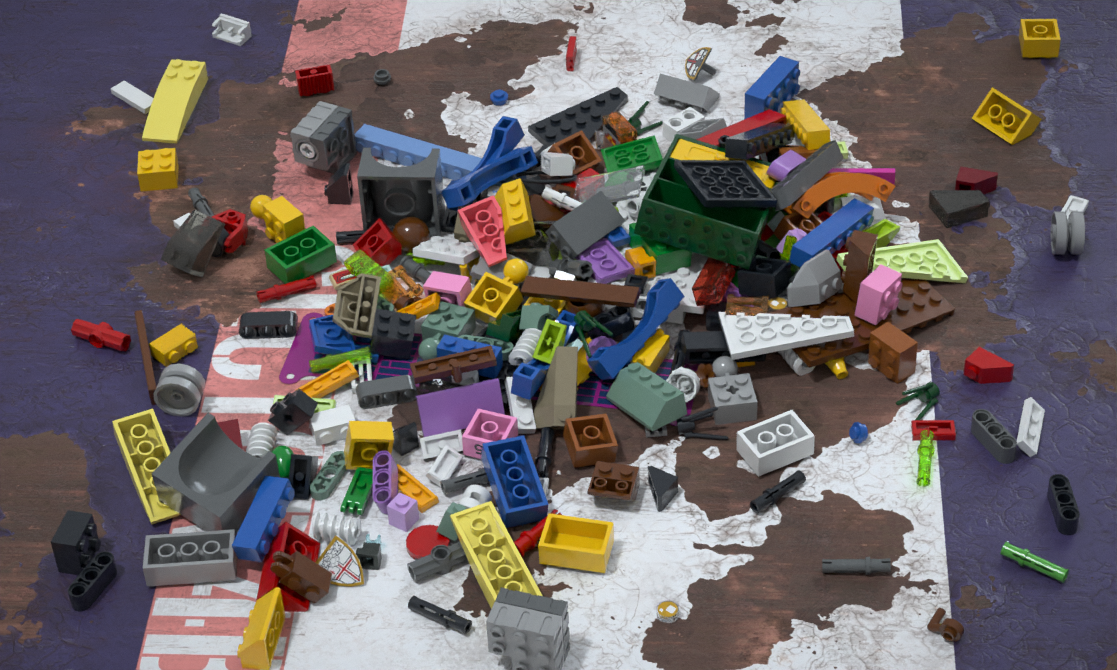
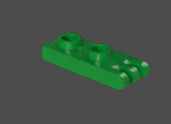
(358, 491)

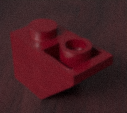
(976, 180)

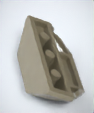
(357, 305)

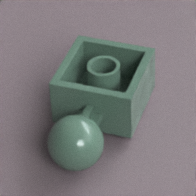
(447, 320)

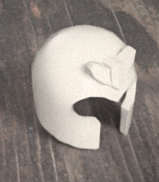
(685, 381)

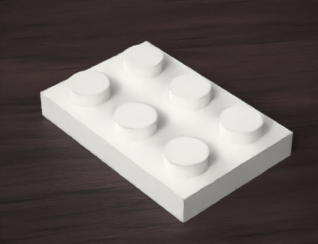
(446, 250)

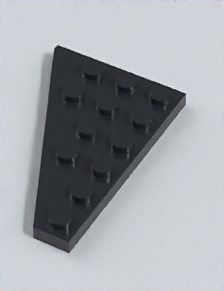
(583, 116)

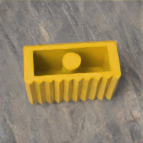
(173, 345)

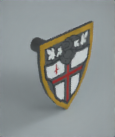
(696, 63)

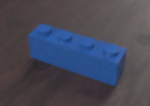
(263, 519)

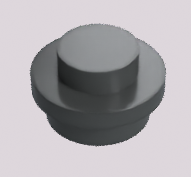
(382, 77)

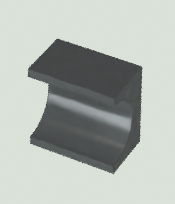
(401, 191)

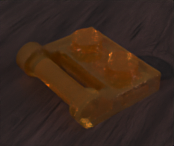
(396, 291)
(733, 302)

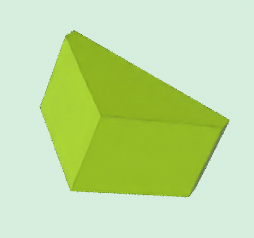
(551, 337)

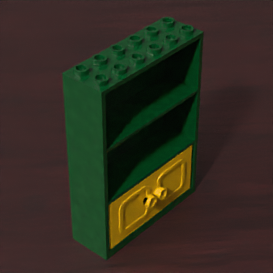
(678, 217)

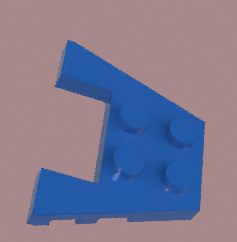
(331, 338)

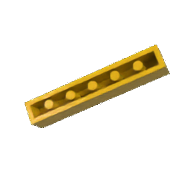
(806, 124)

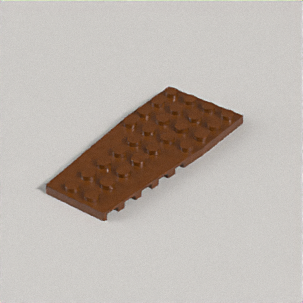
(916, 307)

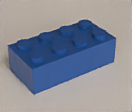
(773, 87)
(514, 481)

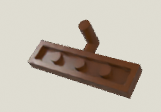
(453, 365)

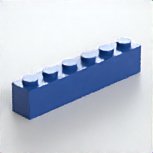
(832, 232)

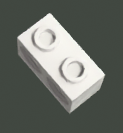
(679, 122)

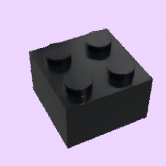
(764, 277)
(392, 334)
(75, 542)

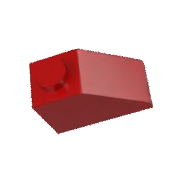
(987, 367)

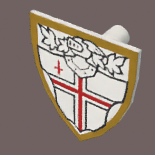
(342, 563)

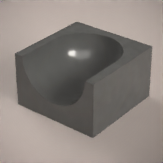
(211, 478)

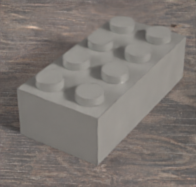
(189, 558)

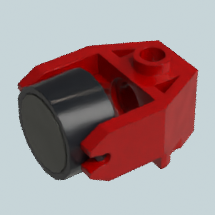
(233, 233)

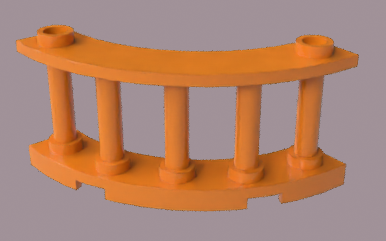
(840, 183)

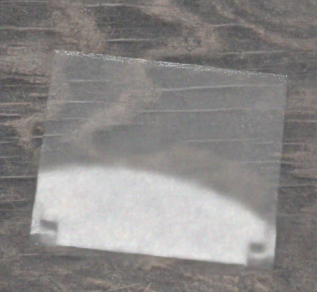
(615, 185)

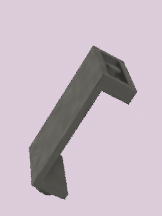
(585, 225)

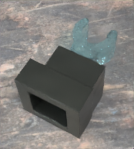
(370, 554)

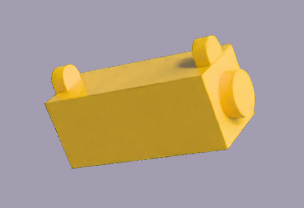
(654, 351)

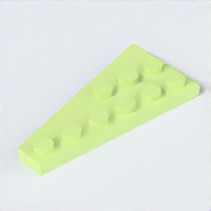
(918, 261)

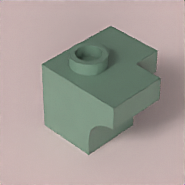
(536, 315)

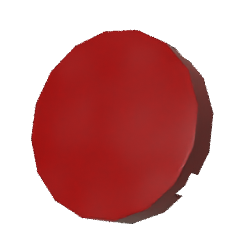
(423, 540)

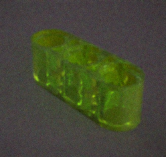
(362, 263)

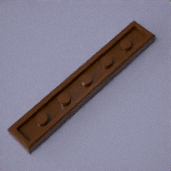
(580, 291)
(149, 372)

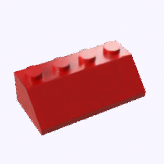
(287, 540)

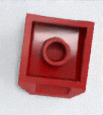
(379, 244)

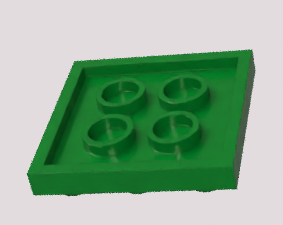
(633, 154)

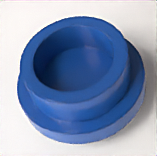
(499, 97)
(858, 432)

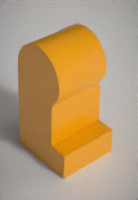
(641, 261)

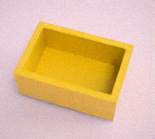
(576, 543)

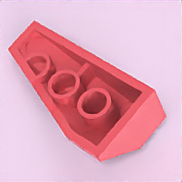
(485, 229)

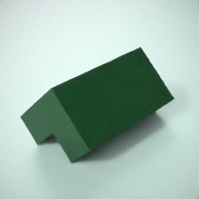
(507, 327)

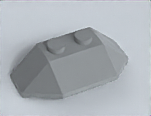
(815, 281)

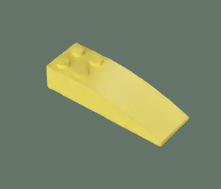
(175, 100)
(143, 451)
(492, 552)

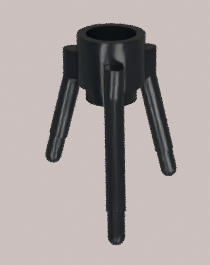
(687, 425)

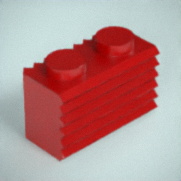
(314, 80)

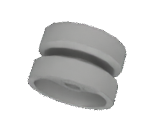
(1067, 233)
(179, 390)

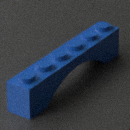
(504, 139)
(472, 185)
(660, 302)
(531, 375)

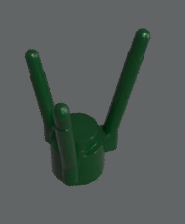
(636, 123)
(586, 323)
(926, 393)

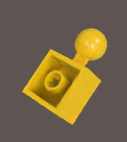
(279, 215)
(498, 296)

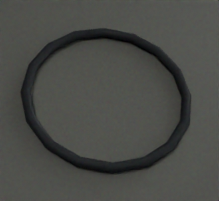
(515, 176)

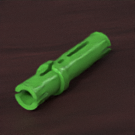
(1037, 563)

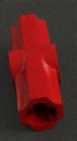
(101, 335)

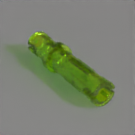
(332, 361)
(925, 452)

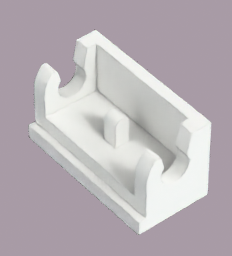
(231, 30)

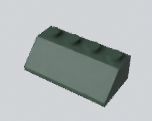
(646, 397)

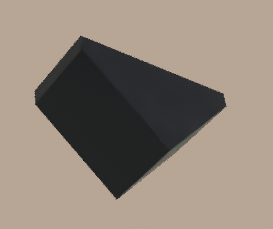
(405, 438)
(662, 486)

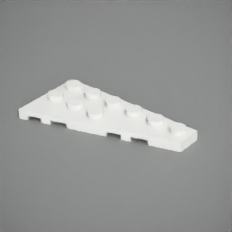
(778, 332)

